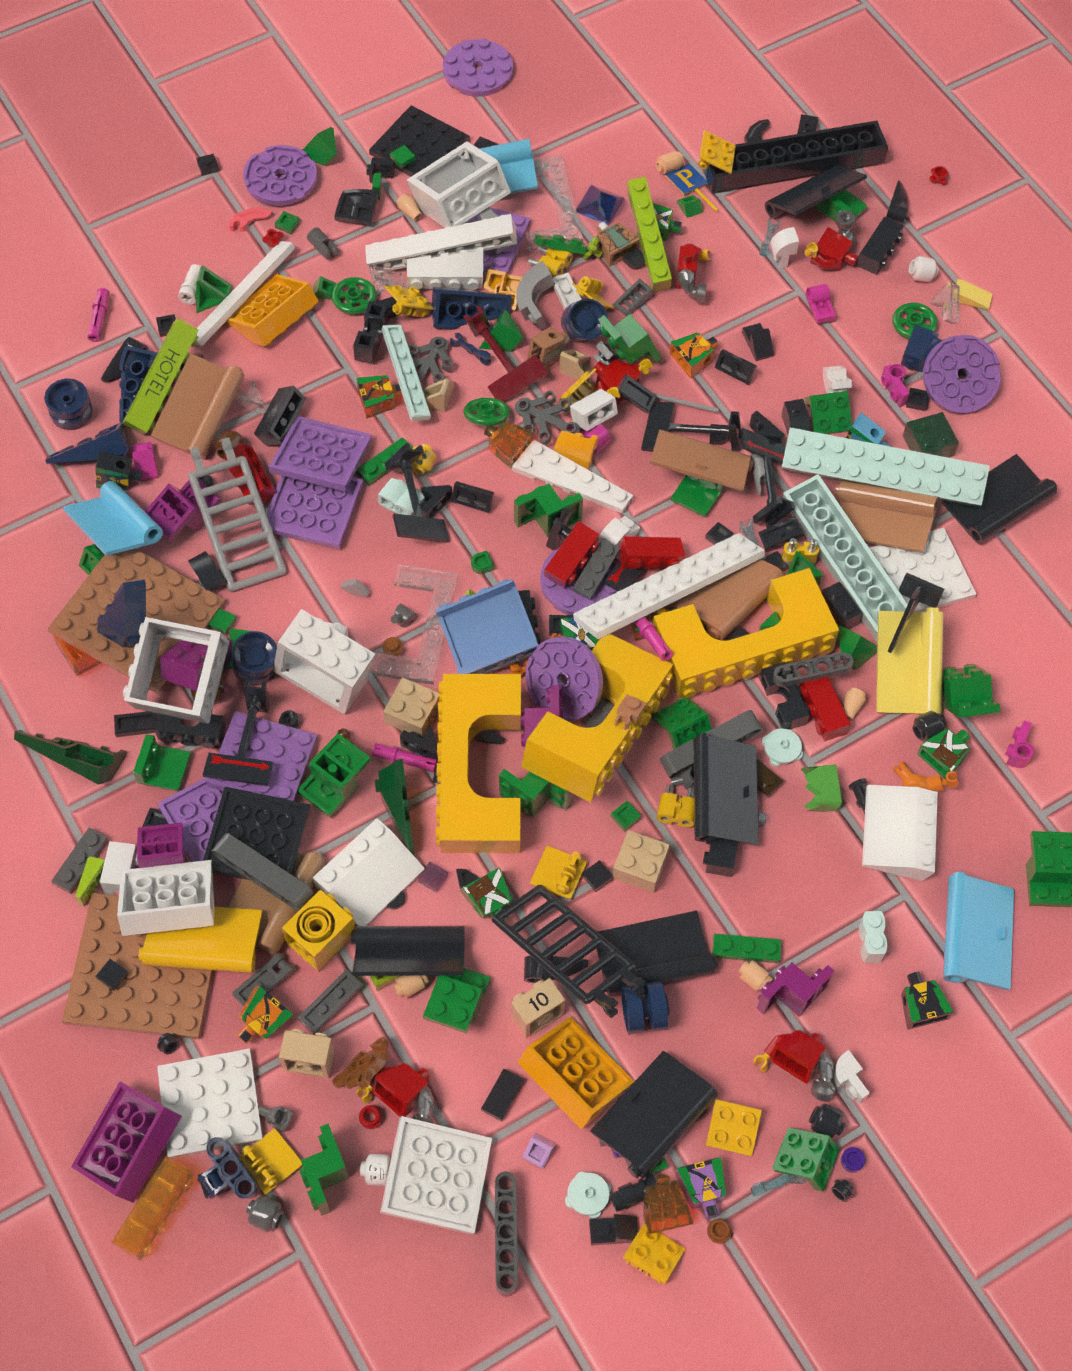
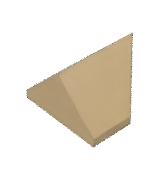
(575, 364)
(438, 394)

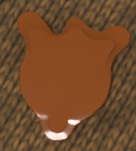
(364, 1066)

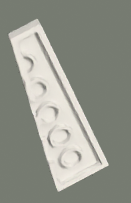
(560, 471)

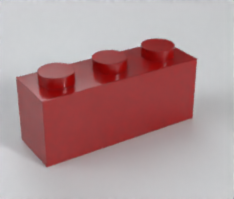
(263, 483)
(650, 552)
(572, 555)
(825, 708)

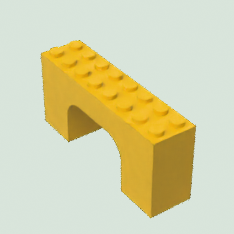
(706, 663)
(465, 708)
(585, 757)

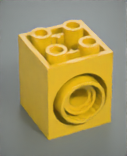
(319, 930)

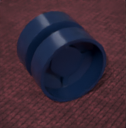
(581, 319)
(254, 657)
(651, 1006)

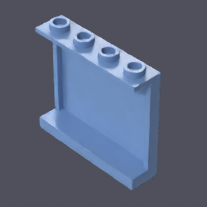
(488, 629)

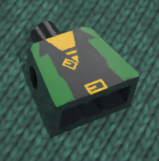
(117, 469)
(924, 1002)

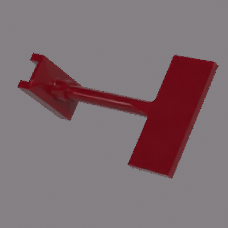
(516, 378)

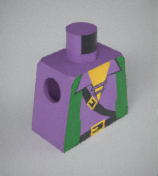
(703, 1185)

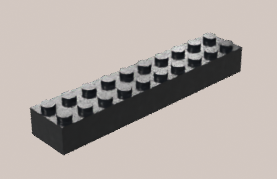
(800, 155)

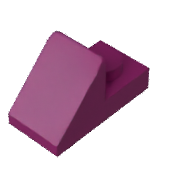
(145, 460)

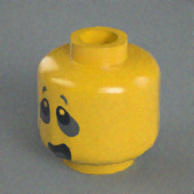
(425, 461)

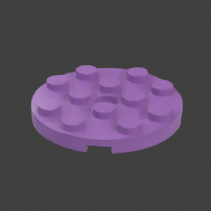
(463, 57)
(262, 171)
(942, 378)
(567, 600)
(577, 663)

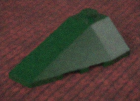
(394, 797)

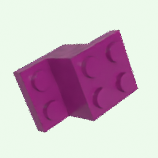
(179, 508)
(533, 715)
(160, 845)
(794, 988)

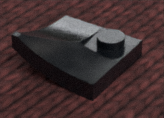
(357, 206)

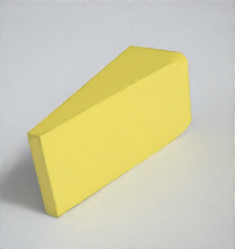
(973, 295)

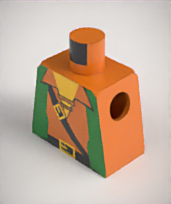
(693, 352)
(261, 1015)

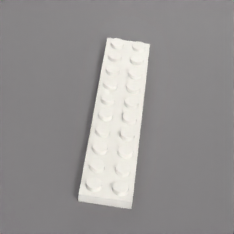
(668, 585)

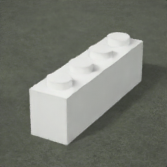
(447, 271)

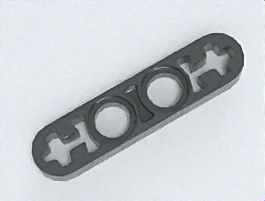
(814, 672)

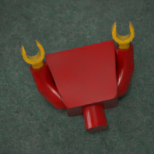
(611, 375)

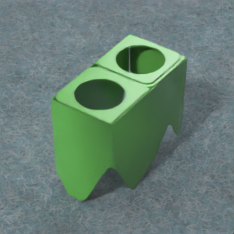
(825, 785)

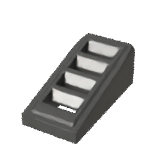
(639, 285)

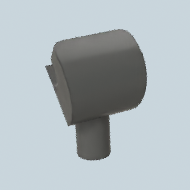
(403, 615)
(686, 779)
(276, 1117)

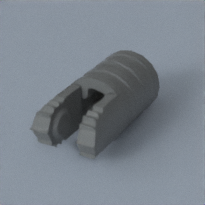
(322, 243)

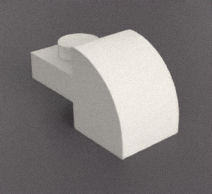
(783, 245)
(836, 379)
(617, 529)
(846, 1073)

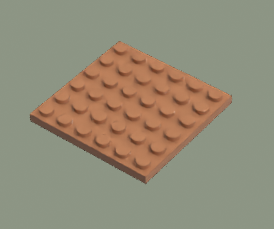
(168, 599)
(149, 997)

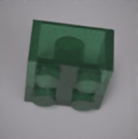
(931, 436)

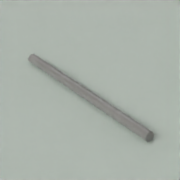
(687, 403)

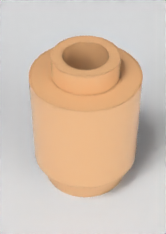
(669, 162)
(754, 975)
(409, 985)

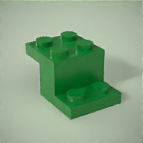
(629, 339)
(546, 506)
(968, 691)
(333, 775)
(533, 792)
(1050, 869)
(456, 1000)
(323, 1170)

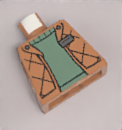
(615, 242)
(548, 346)

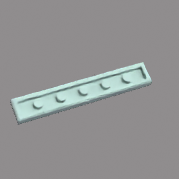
(406, 373)

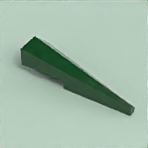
(88, 761)

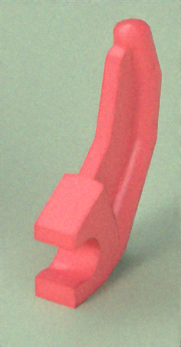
(246, 216)

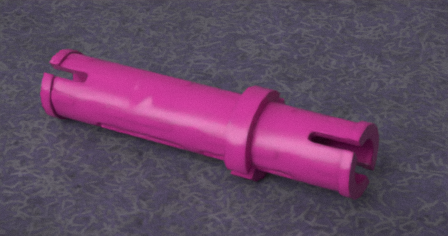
(99, 308)
(648, 631)
(410, 759)

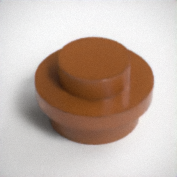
(392, 646)
(719, 1231)

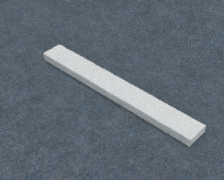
(243, 291)

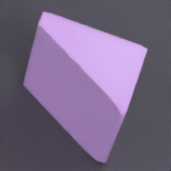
(539, 1150)

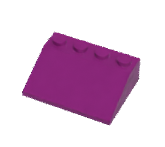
(126, 1142)

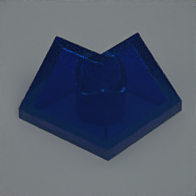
(599, 204)

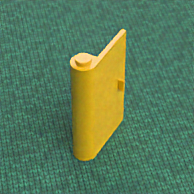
(219, 947)

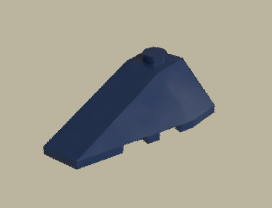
(453, 304)
(918, 348)
(134, 368)
(110, 440)
(125, 614)

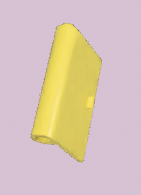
(912, 674)

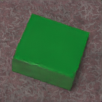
(690, 206)
(323, 288)
(771, 621)

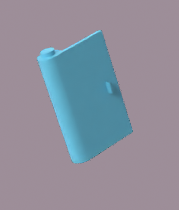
(516, 164)
(114, 521)
(978, 932)

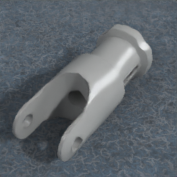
(759, 472)

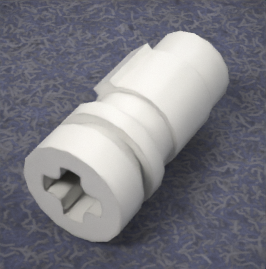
(188, 289)

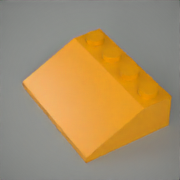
(272, 309)
(575, 1072)

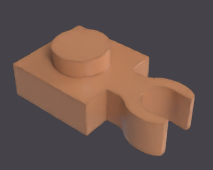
(629, 709)

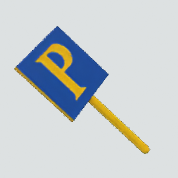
(689, 179)

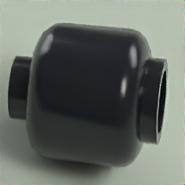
(928, 725)
(827, 1121)

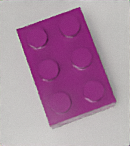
(185, 663)

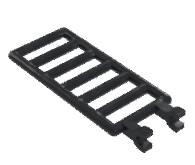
(598, 993)

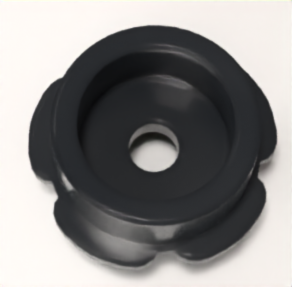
(289, 715)
(168, 1043)
(842, 1190)

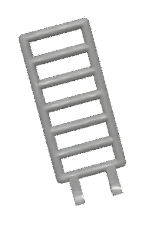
(261, 516)

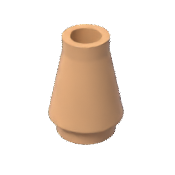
(409, 207)
(853, 701)

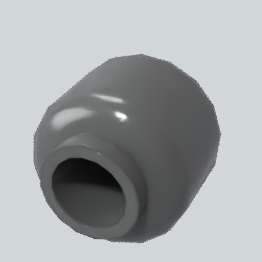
(265, 1213)

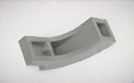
(529, 289)

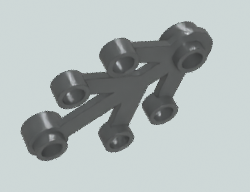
(429, 361)
(545, 415)

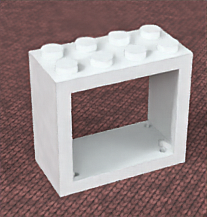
(459, 185)
(145, 657)
(323, 661)

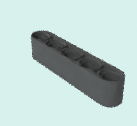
(736, 729)
(262, 872)
(506, 1245)

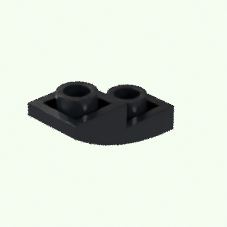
(206, 571)

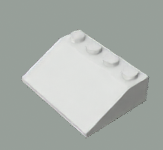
(900, 830)
(369, 873)
(166, 898)

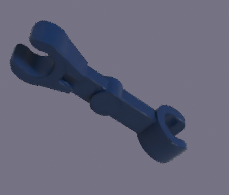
(481, 355)

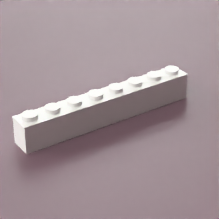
(486, 233)

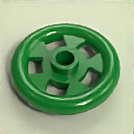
(352, 291)
(913, 318)
(486, 411)

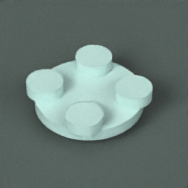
(782, 747)
(588, 1194)

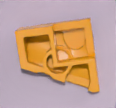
(503, 283)
(576, 447)

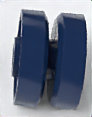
(68, 404)

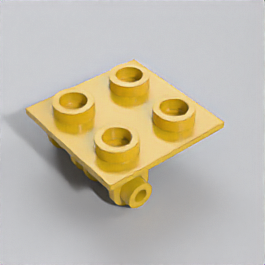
(716, 152)
(591, 288)
(409, 301)
(579, 389)
(559, 871)
(733, 1127)
(270, 1160)
(654, 1254)

